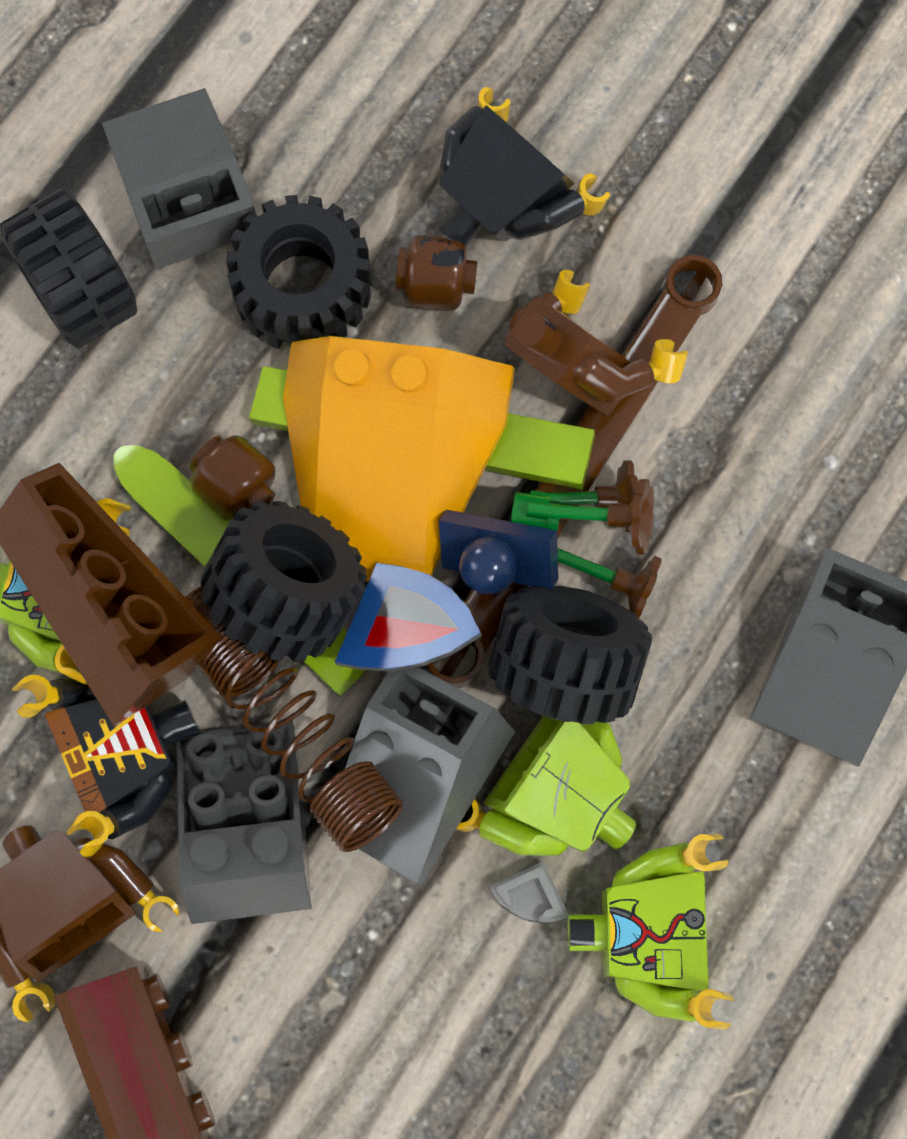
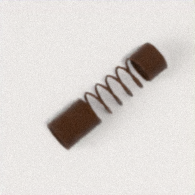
(352, 804)

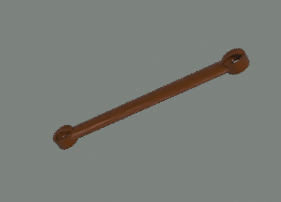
(668, 319)

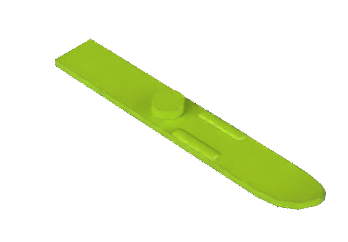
(197, 528)

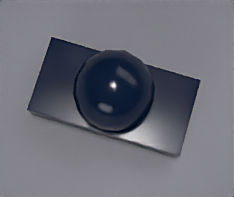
(497, 552)

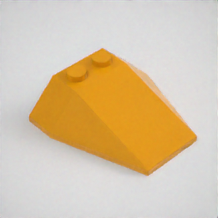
(391, 439)

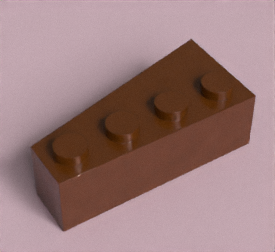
(101, 594)

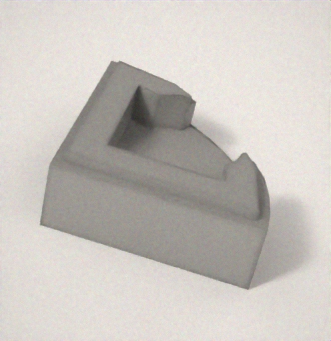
(530, 896)

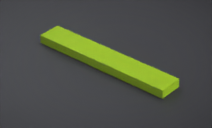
(526, 449)

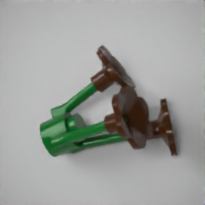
(623, 505)

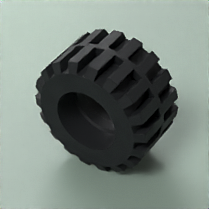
(292, 232)
(69, 268)
(282, 581)
(569, 654)

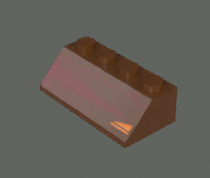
(133, 1058)

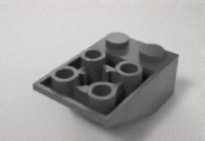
(180, 177)
(838, 658)
(435, 754)
(240, 826)

